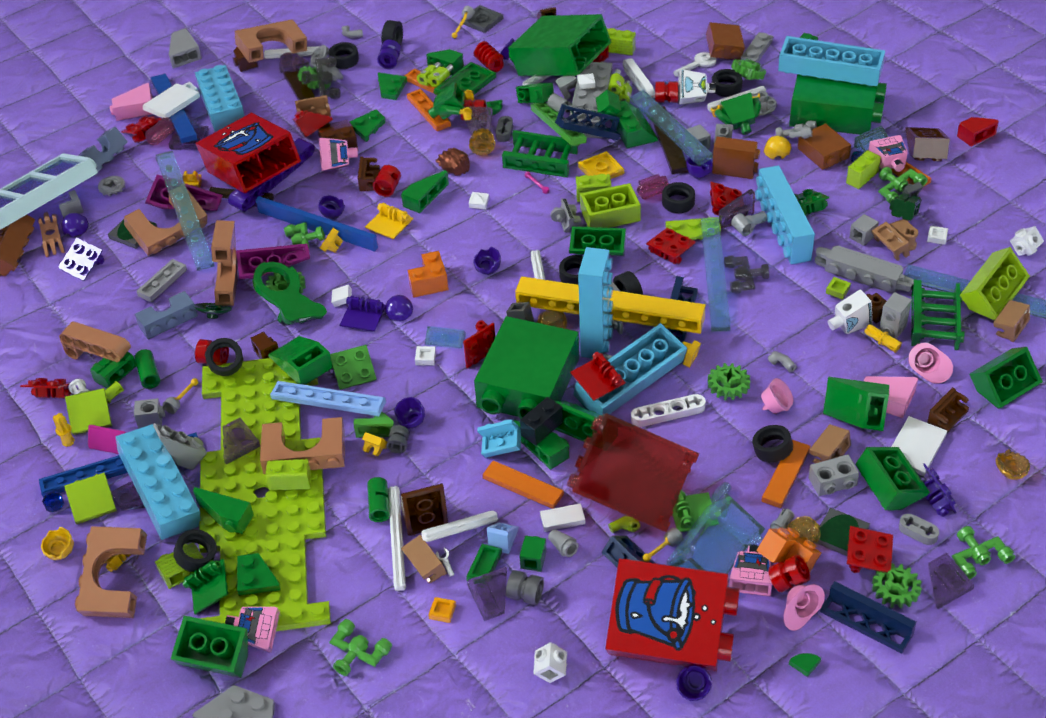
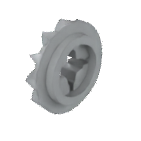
(320, 52)
(106, 185)

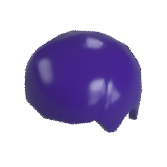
(699, 171)
(331, 206)
(74, 224)
(487, 261)
(399, 308)
(409, 412)
(694, 682)

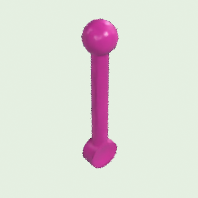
(545, 189)

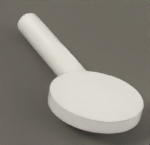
(701, 59)

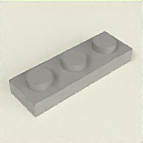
(758, 47)
(161, 280)

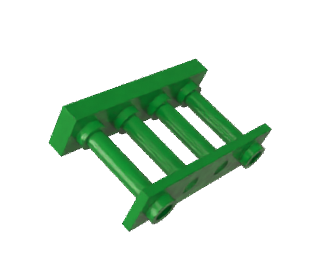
(539, 164)
(919, 319)

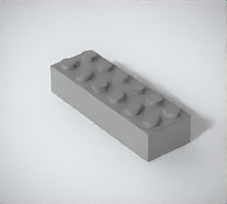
(587, 97)

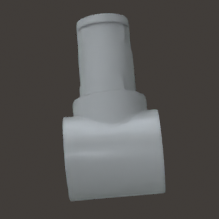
(555, 102)
(746, 224)

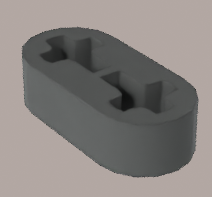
(502, 128)

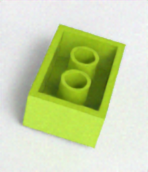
(610, 206)

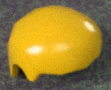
(777, 146)
(57, 544)

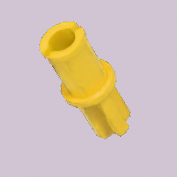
(883, 338)
(63, 430)

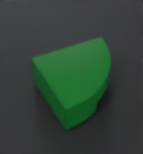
(496, 106)
(805, 663)

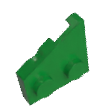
(391, 85)
(368, 124)
(254, 575)

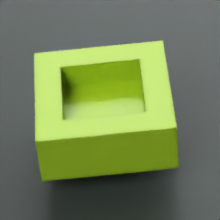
(838, 288)

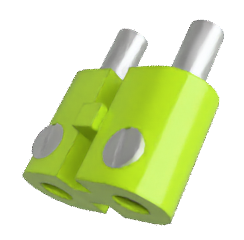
(434, 74)
(618, 87)

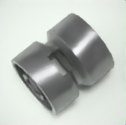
(524, 587)

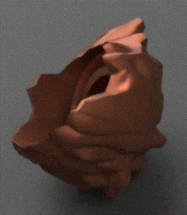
(454, 161)

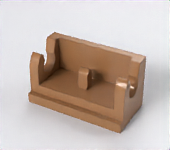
(316, 104)
(892, 240)
(1012, 320)
(831, 444)
(424, 559)

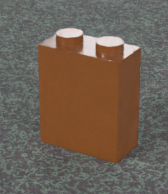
(725, 41)
(825, 147)
(735, 157)

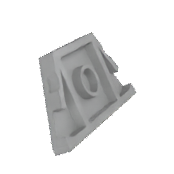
(237, 703)

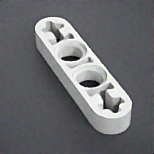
(638, 77)
(667, 407)

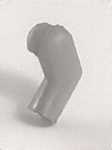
(351, 34)
(784, 359)

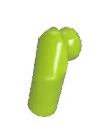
(626, 523)

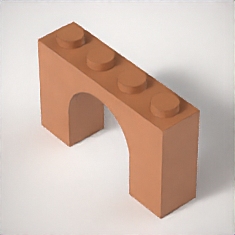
(286, 32)
(153, 238)
(224, 253)
(326, 454)
(102, 545)

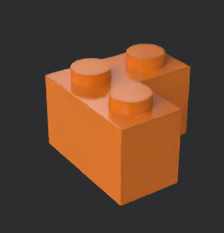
(430, 277)
(784, 543)

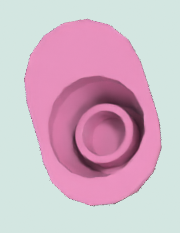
(930, 363)
(777, 397)
(802, 604)

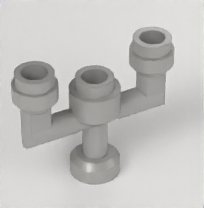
(799, 130)

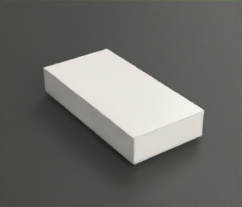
(562, 517)

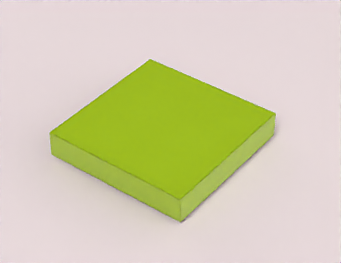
(87, 410)
(90, 498)

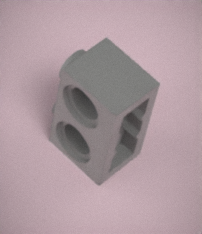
(895, 315)
(833, 475)

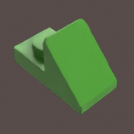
(377, 426)

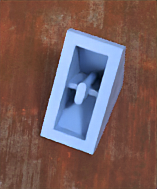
(502, 536)

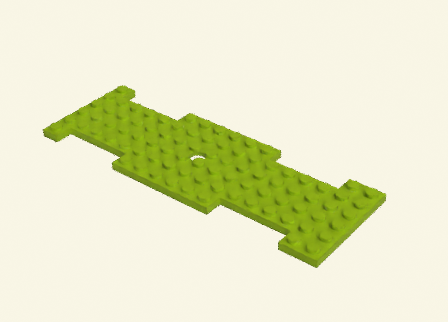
(281, 517)

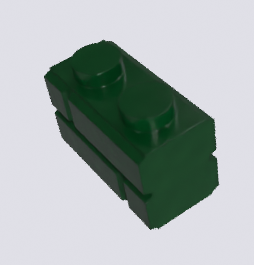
(905, 206)

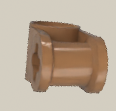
(906, 230)

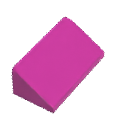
(103, 438)

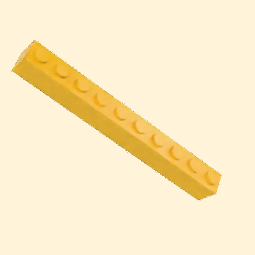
(626, 306)

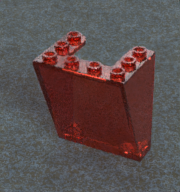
(631, 471)

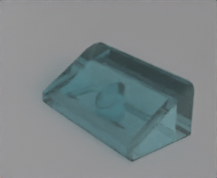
(862, 141)
(445, 337)

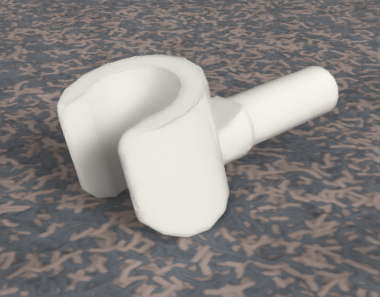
(446, 562)

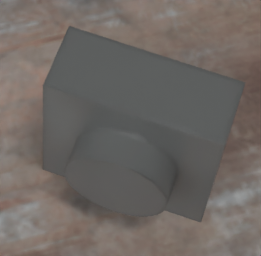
(913, 190)

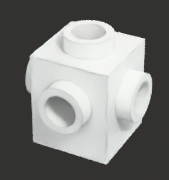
(1026, 241)
(550, 662)

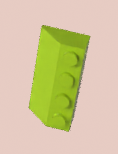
(995, 284)

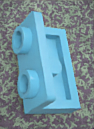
(500, 438)

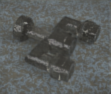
(322, 77)
(744, 273)

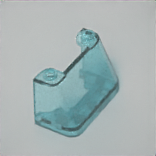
(717, 538)

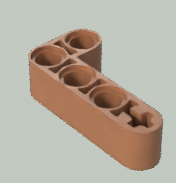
(80, 338)

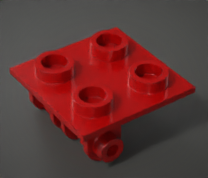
(139, 128)
(722, 196)
(670, 245)
(478, 345)
(598, 376)
(45, 388)
(869, 550)

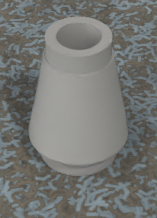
(563, 543)

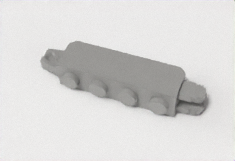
(863, 269)

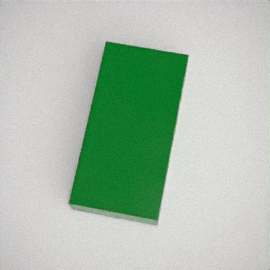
(485, 561)

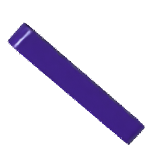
(245, 201)

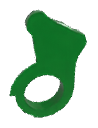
(291, 304)

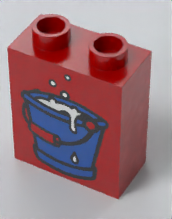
(248, 152)
(671, 614)

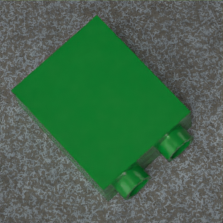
(559, 45)
(838, 104)
(525, 367)

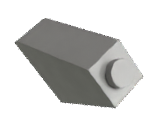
(183, 48)

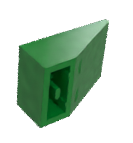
(302, 359)
(857, 402)

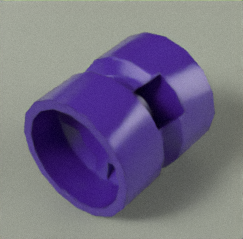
(389, 54)

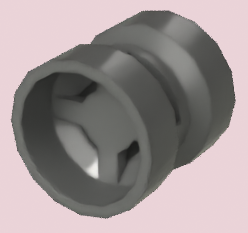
(398, 439)

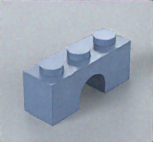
(111, 143)
(155, 323)

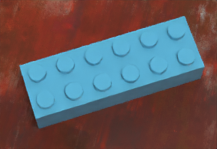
(831, 61)
(219, 96)
(785, 215)
(595, 302)
(639, 367)
(158, 482)

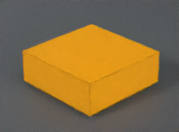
(442, 609)

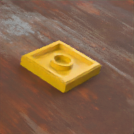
(601, 164)

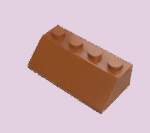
(12, 241)

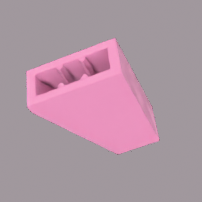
(130, 103)
(900, 392)

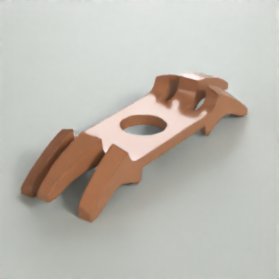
(50, 239)

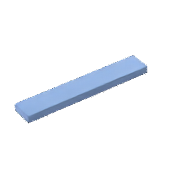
(328, 398)

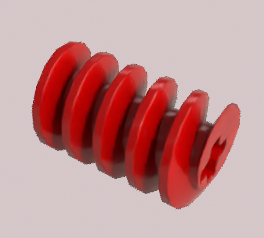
(489, 56)

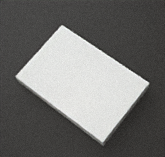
(171, 101)
(919, 443)

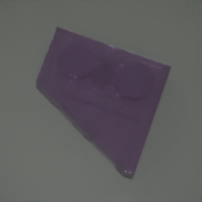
(480, 118)
(743, 204)

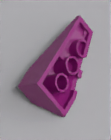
(159, 196)
(288, 255)

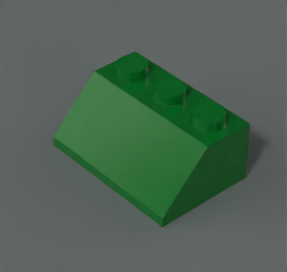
(634, 126)
(597, 237)
(1006, 376)
(576, 421)
(891, 477)
(211, 646)

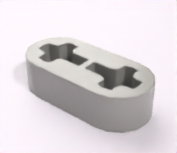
(918, 529)

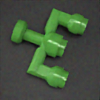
(898, 183)
(303, 237)
(979, 552)
(356, 648)

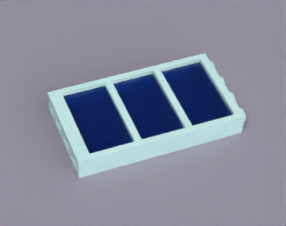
(43, 185)

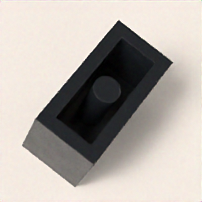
(541, 421)

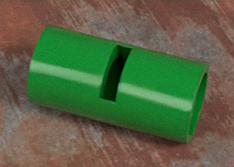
(147, 369)
(378, 499)

